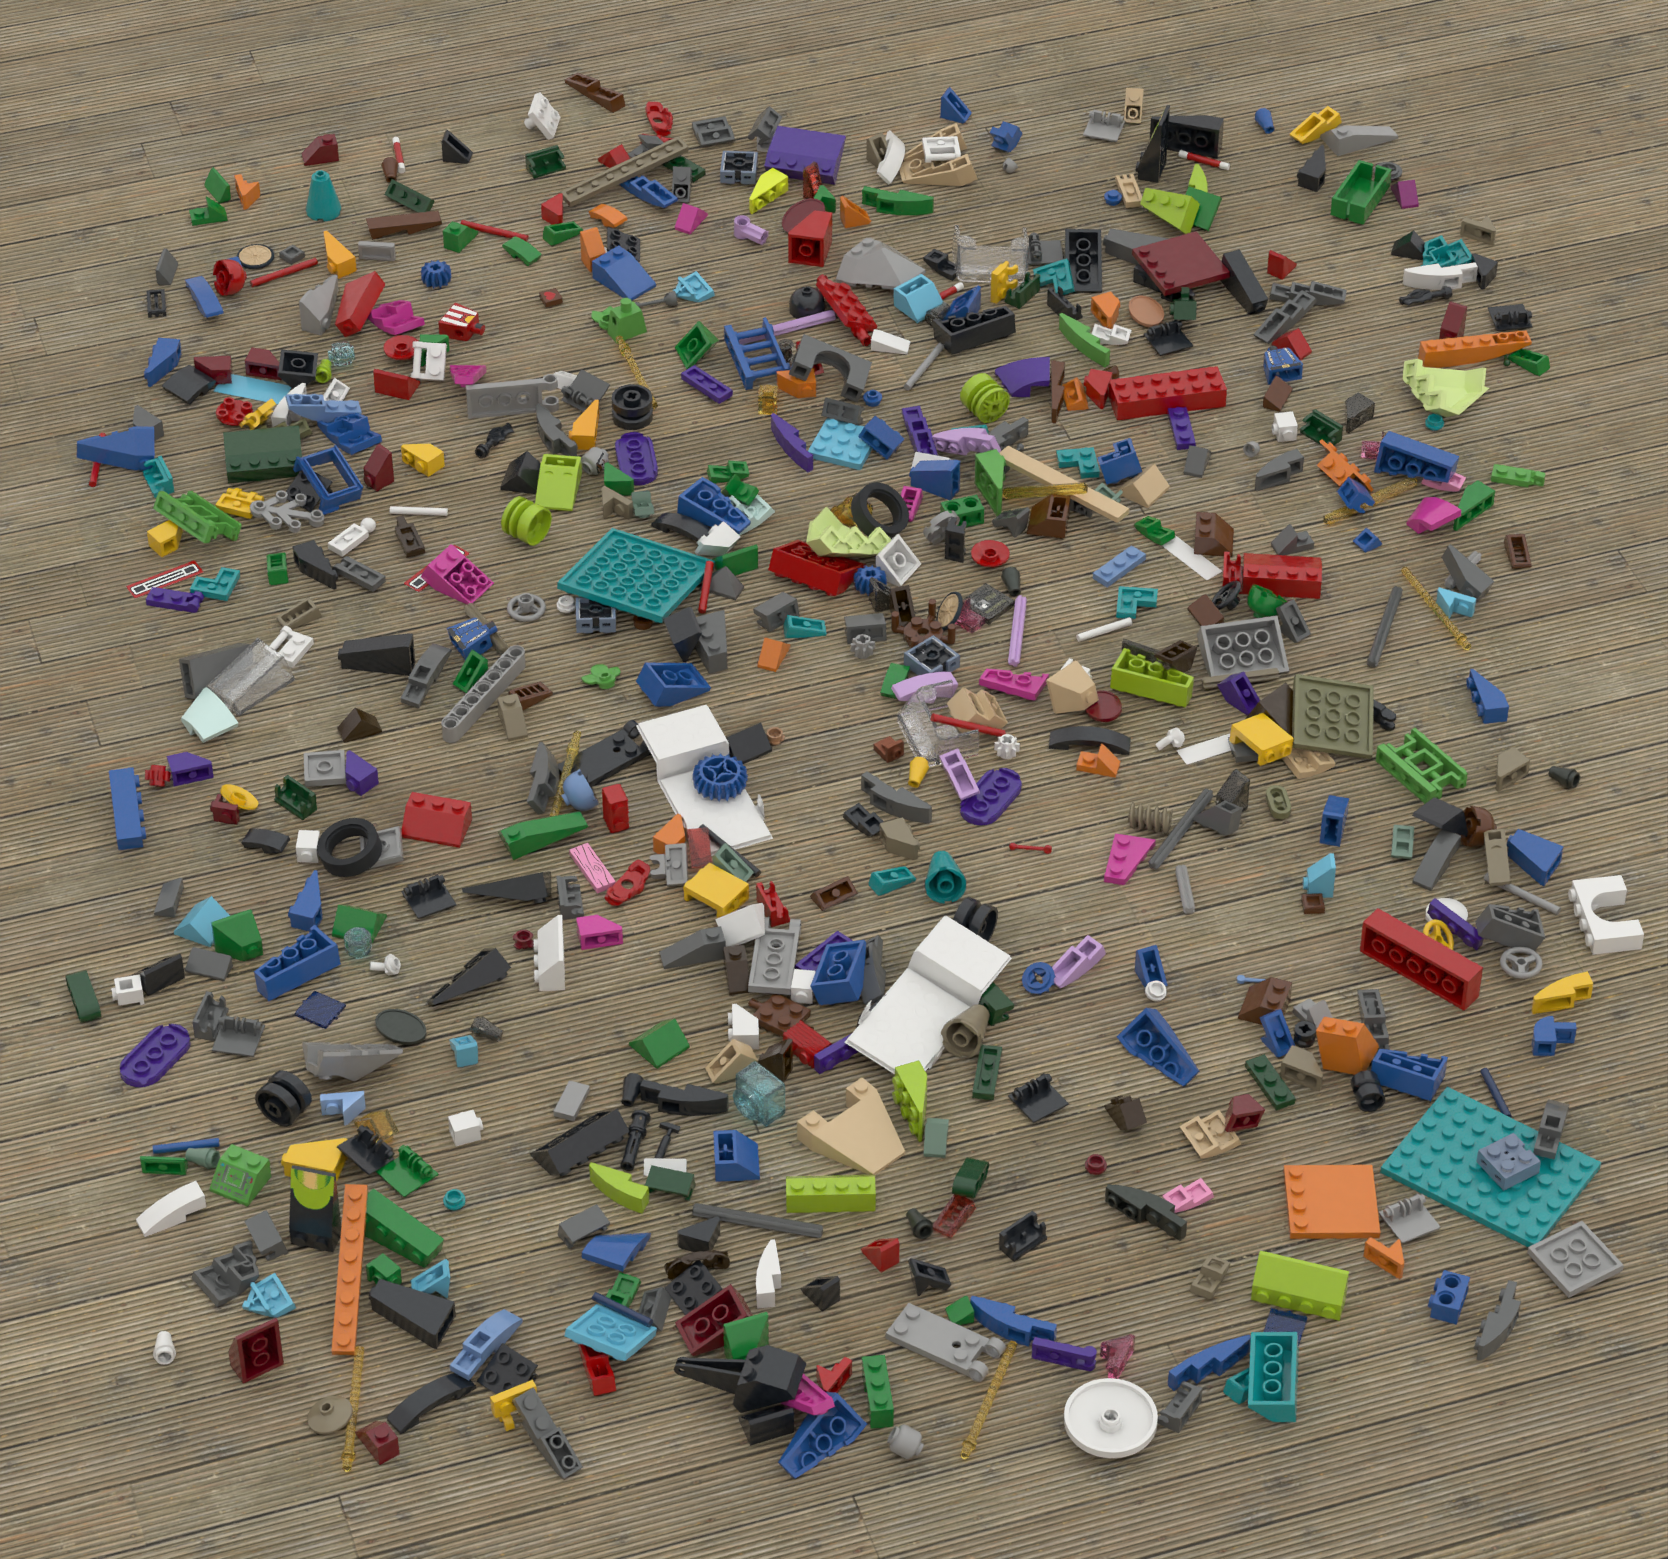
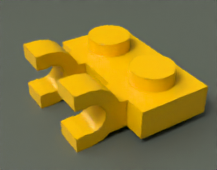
(1000, 282)
(260, 416)
(503, 1406)

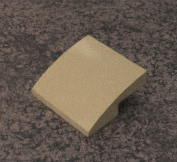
(1308, 763)
(1209, 1135)

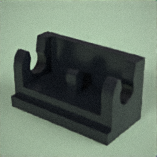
(1060, 304)
(955, 541)
(1022, 1236)

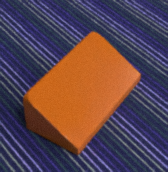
(1075, 395)

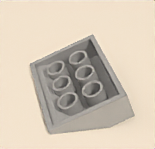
(1242, 646)

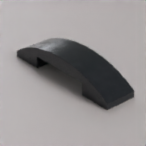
(681, 524)
(1089, 736)
(427, 1398)

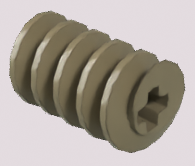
(1150, 818)

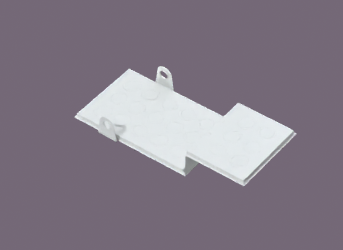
(677, 746)
(941, 982)

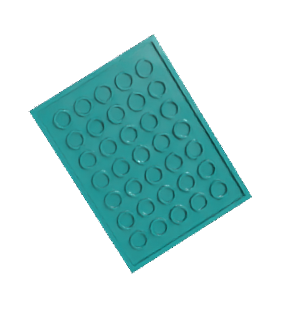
(1442, 1164)

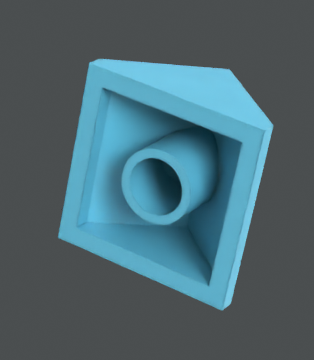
(197, 923)

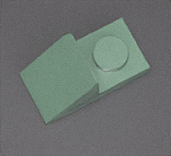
(730, 862)
(936, 1137)

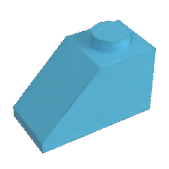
(1321, 877)

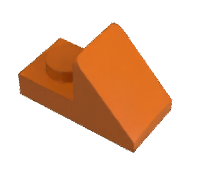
(247, 192)
(1103, 763)
(1389, 1259)

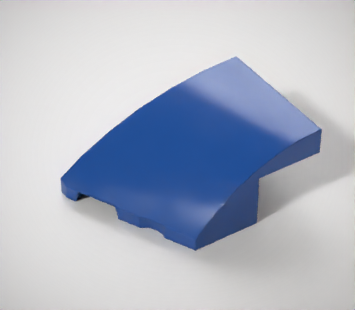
(350, 433)
(615, 1249)

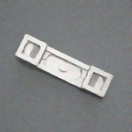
(893, 158)

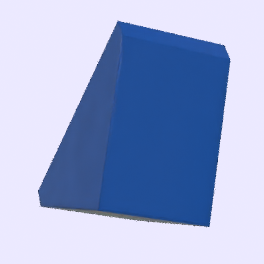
(953, 108)
(1149, 965)

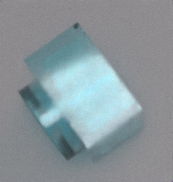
(759, 1094)

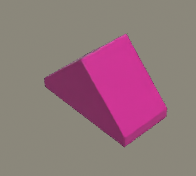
(689, 218)

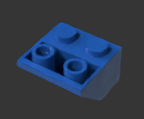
(735, 1156)

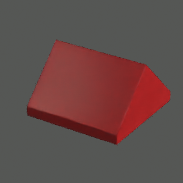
(394, 384)

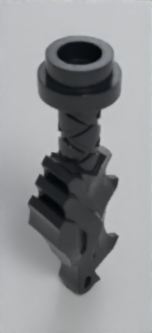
(1422, 295)
(494, 437)

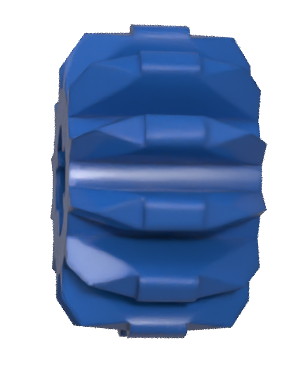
(436, 274)
(864, 574)

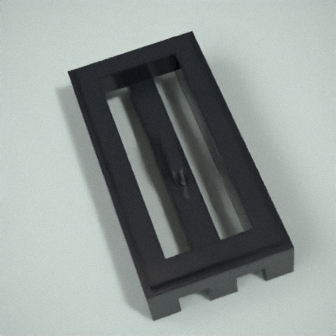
(156, 311)

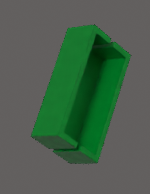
(1360, 194)

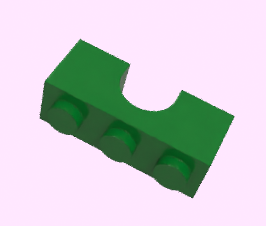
(878, 1391)

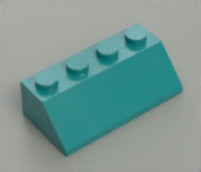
(1274, 1375)

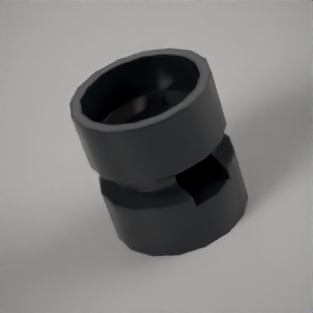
(1367, 1091)

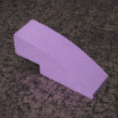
(906, 688)
(959, 774)
(1077, 961)

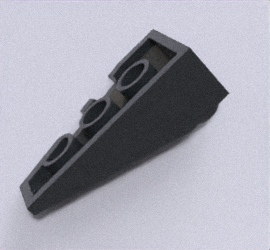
(528, 887)
(480, 970)

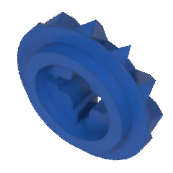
(1029, 979)

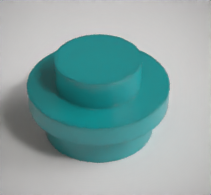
(1434, 422)
(454, 1199)

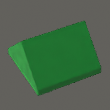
(739, 561)
(350, 917)
(661, 1043)

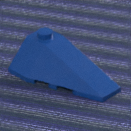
(122, 449)
(710, 507)
(821, 1437)

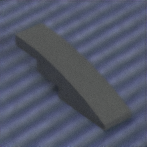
(1322, 292)
(1285, 318)
(1374, 1016)

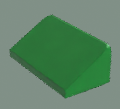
(217, 186)
(164, 1165)

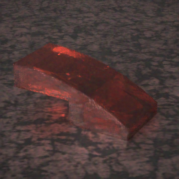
(699, 847)

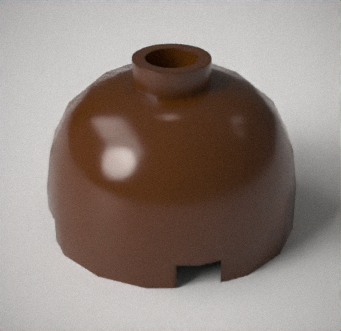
(1478, 821)

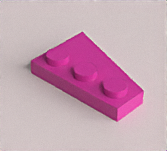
(1019, 685)
(1125, 857)

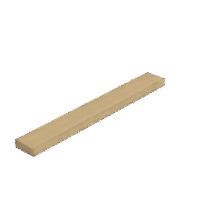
(1048, 476)

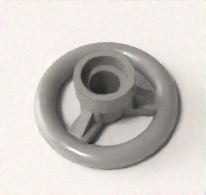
(526, 605)
(1520, 965)

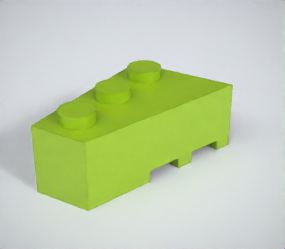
(1171, 207)

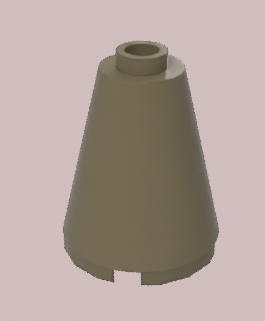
(966, 1031)

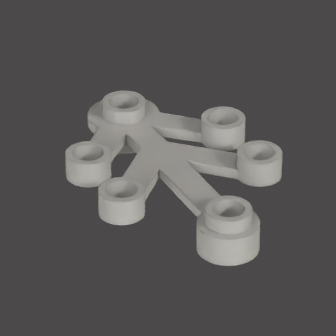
(264, 510)

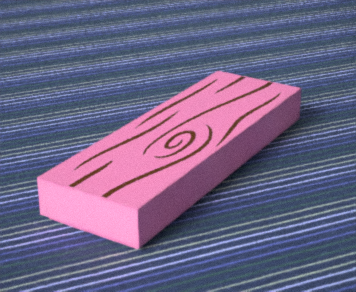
(592, 867)

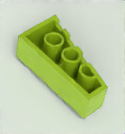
(1150, 680)

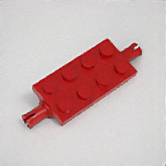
(847, 308)

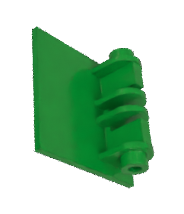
(407, 1172)

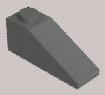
(1466, 575)
(696, 948)

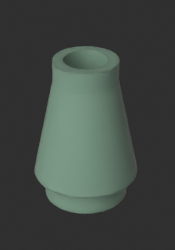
(204, 1157)

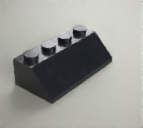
(580, 1142)

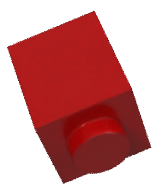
(1098, 386)

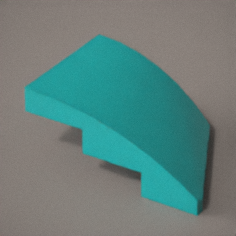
(1444, 254)

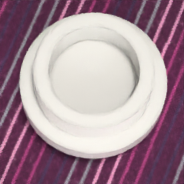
(566, 604)
(1155, 991)

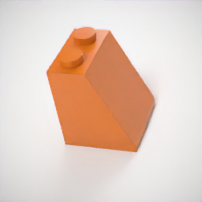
(1345, 1045)

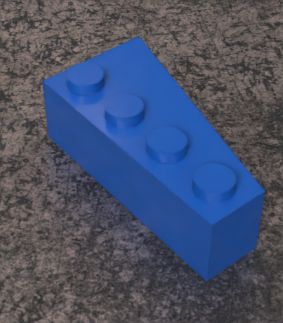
(1413, 458)
(126, 808)
(297, 964)

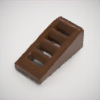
(1517, 539)
(527, 697)

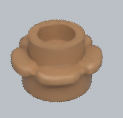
(775, 735)

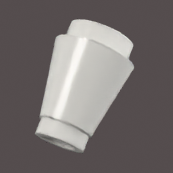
(164, 1349)

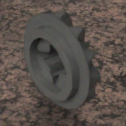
(1396, 170)

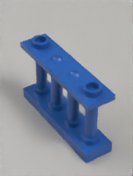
(743, 363)

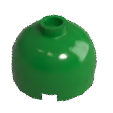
(1263, 602)

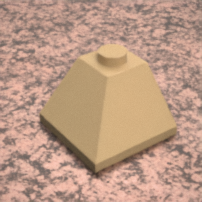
(1071, 689)

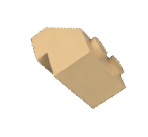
(976, 708)

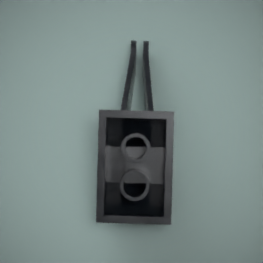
(759, 1381)

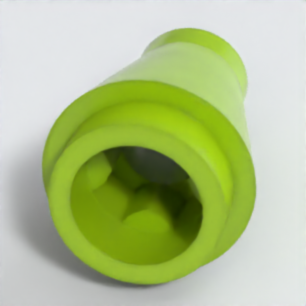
(323, 371)

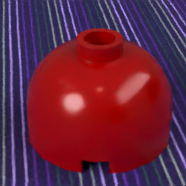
(229, 277)

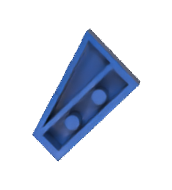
(1409, 1074)

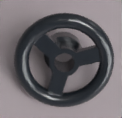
(1228, 595)

